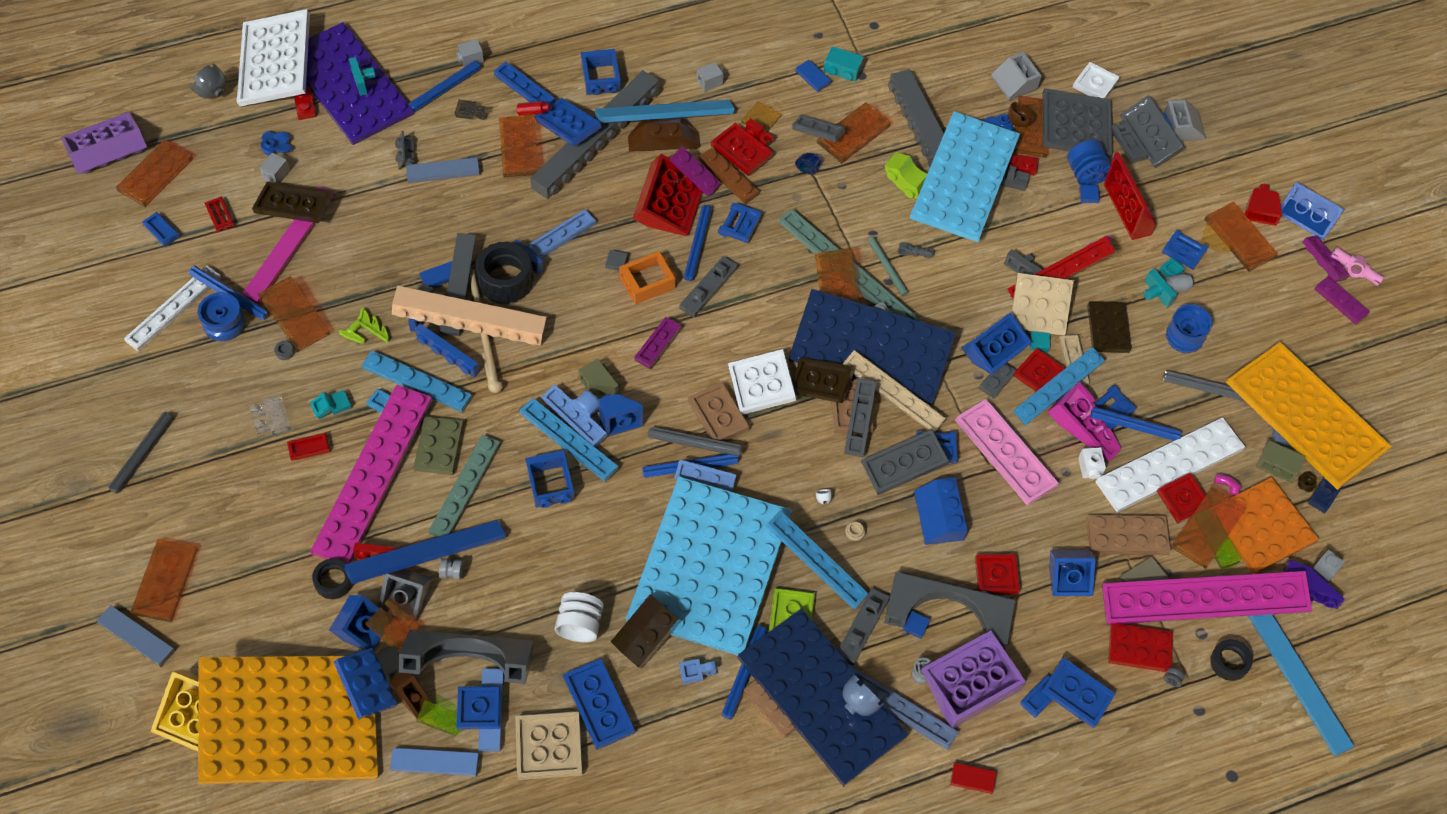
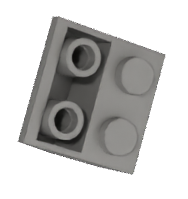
(1016, 76)
(1184, 120)

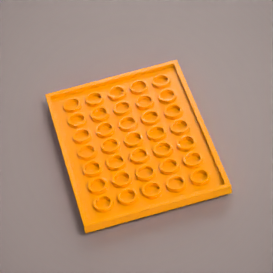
(279, 722)

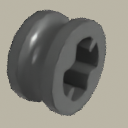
(1174, 677)

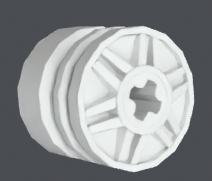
(579, 617)

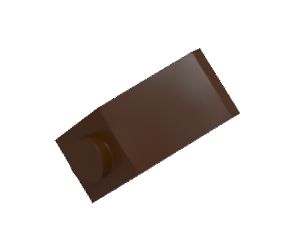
(409, 692)

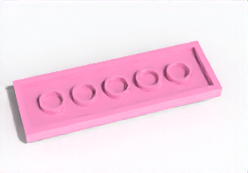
(1006, 452)

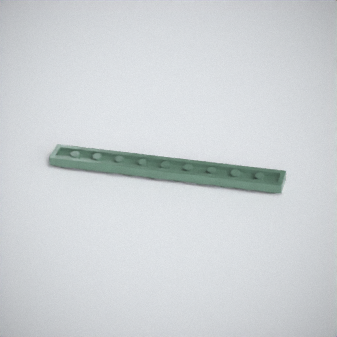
(865, 284)

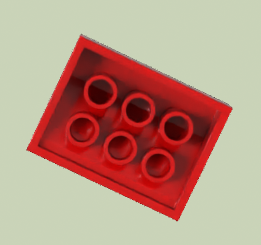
(667, 198)
(1128, 200)

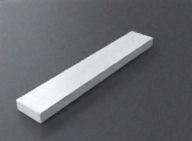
(168, 311)

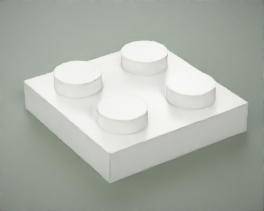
(1095, 81)

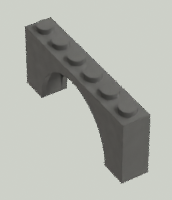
(911, 591)
(426, 647)

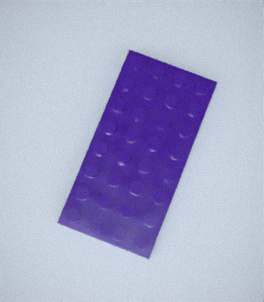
(337, 91)

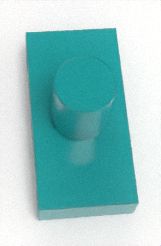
(361, 75)
(1159, 288)

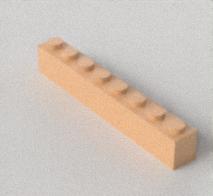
(468, 315)

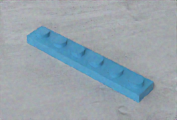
(416, 381)
(1058, 386)
(569, 440)
(817, 559)

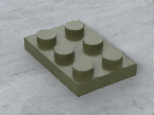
(438, 445)

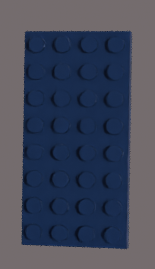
(897, 345)
(807, 684)

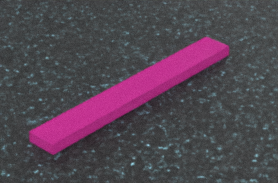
(279, 258)

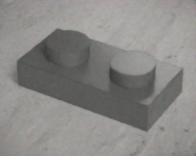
(997, 380)

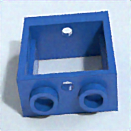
(600, 59)
(546, 462)

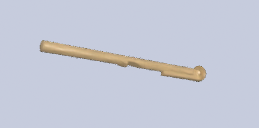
(493, 384)

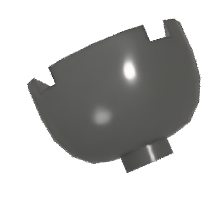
(209, 82)

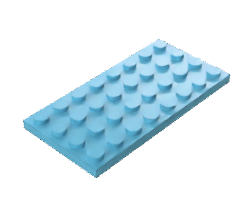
(965, 176)

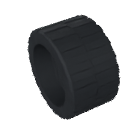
(499, 255)

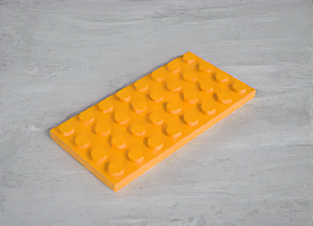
(1309, 415)

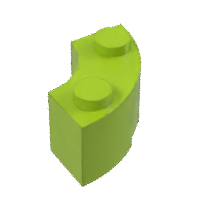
(905, 174)

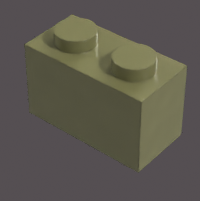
(1280, 461)

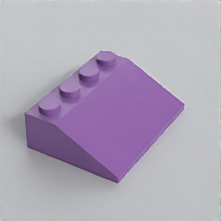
(103, 142)
(972, 679)

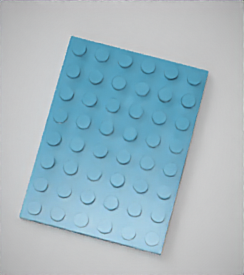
(711, 564)

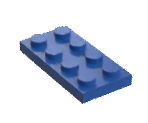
(568, 122)
(598, 704)

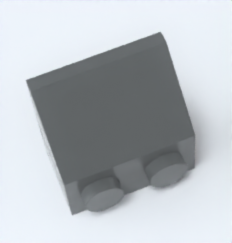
(407, 589)

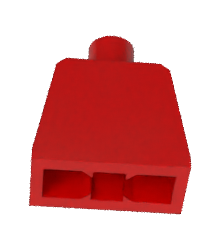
(1264, 206)

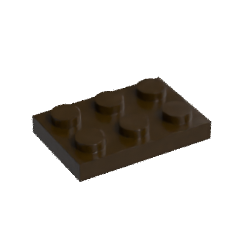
(1109, 327)
(822, 380)

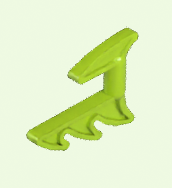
(364, 321)

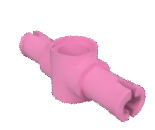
(1363, 272)

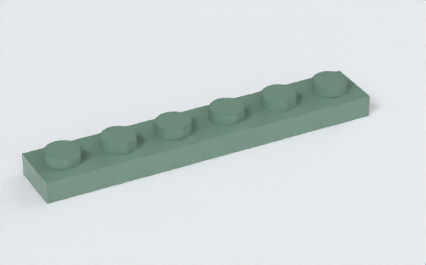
(464, 487)

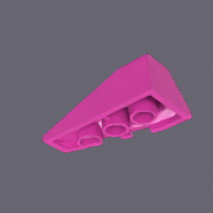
(1073, 415)

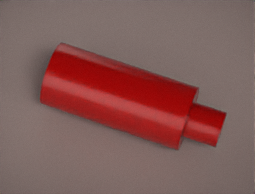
(532, 108)

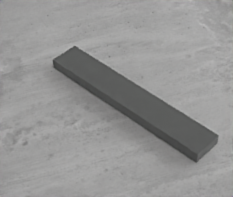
(460, 273)

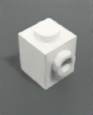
(1091, 463)

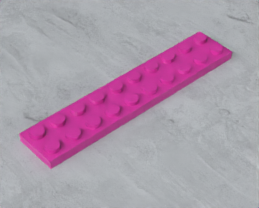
(372, 474)
(1206, 597)

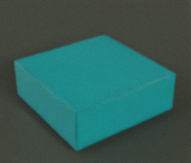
(1171, 268)
(1040, 340)
(339, 402)
(322, 405)

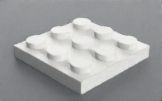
(762, 382)

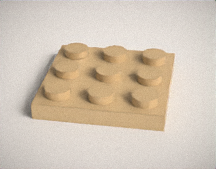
(1042, 303)
(548, 745)

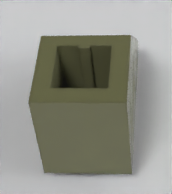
(597, 379)

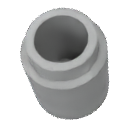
(1180, 282)

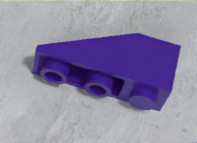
(1318, 588)

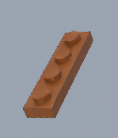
(728, 175)

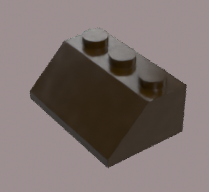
(645, 631)

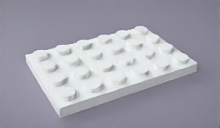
(273, 58)

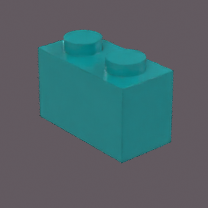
(843, 64)

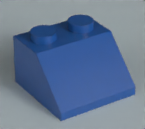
(619, 414)
(1072, 572)
(351, 622)

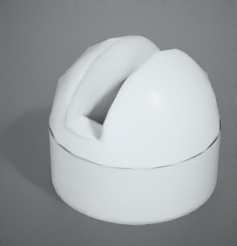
(823, 495)

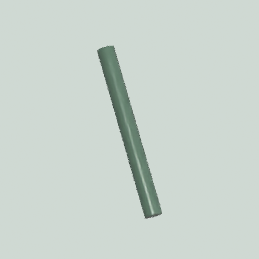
(886, 264)

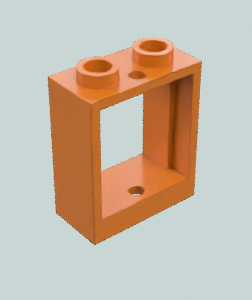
(652, 290)

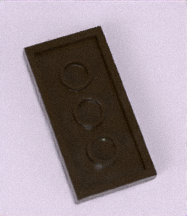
(292, 202)

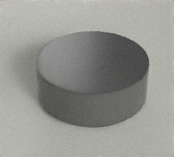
(284, 350)

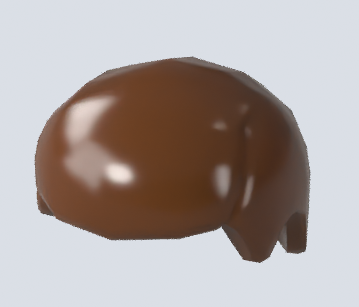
(1020, 115)

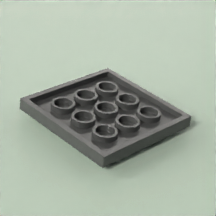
(1075, 119)

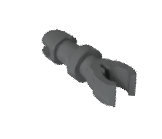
(906, 249)

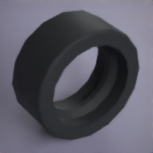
(323, 567)
(1238, 647)

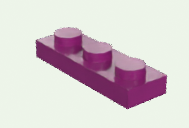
(694, 171)
(1322, 255)
(1342, 300)
(657, 342)

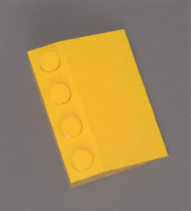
(179, 710)

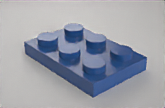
(365, 683)
(1078, 692)

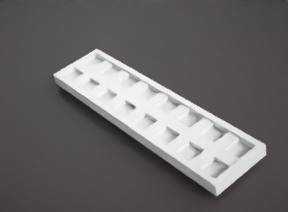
(1183, 456)

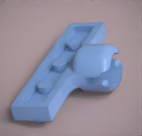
(577, 413)

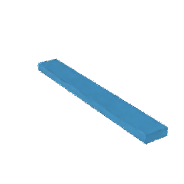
(663, 111)
(1302, 684)

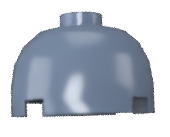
(860, 698)

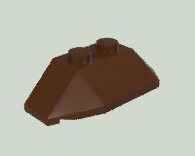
(662, 135)

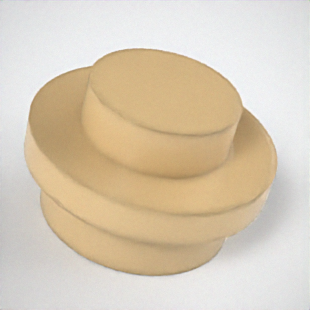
(855, 531)

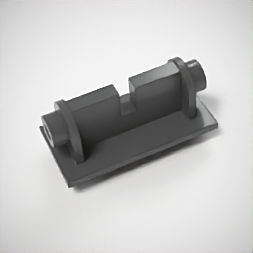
(403, 145)

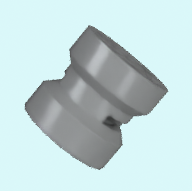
(451, 569)
(916, 673)

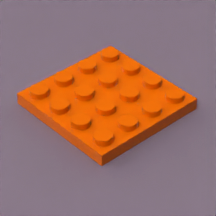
(1269, 527)

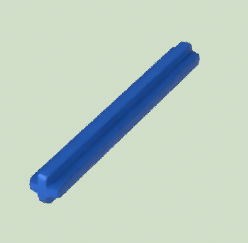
(444, 85)
(697, 243)
(219, 286)
(1136, 424)
(671, 467)
(741, 680)

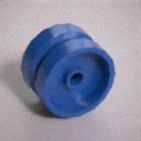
(221, 316)

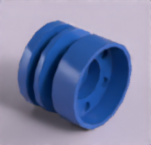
(1089, 162)
(1188, 328)

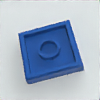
(478, 707)

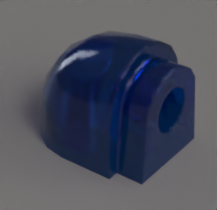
(808, 163)

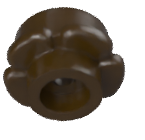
(1307, 478)

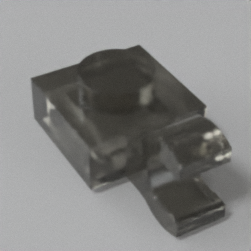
(468, 109)

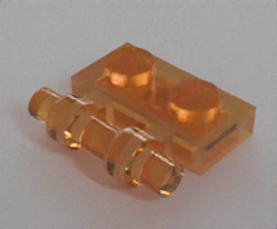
(388, 628)

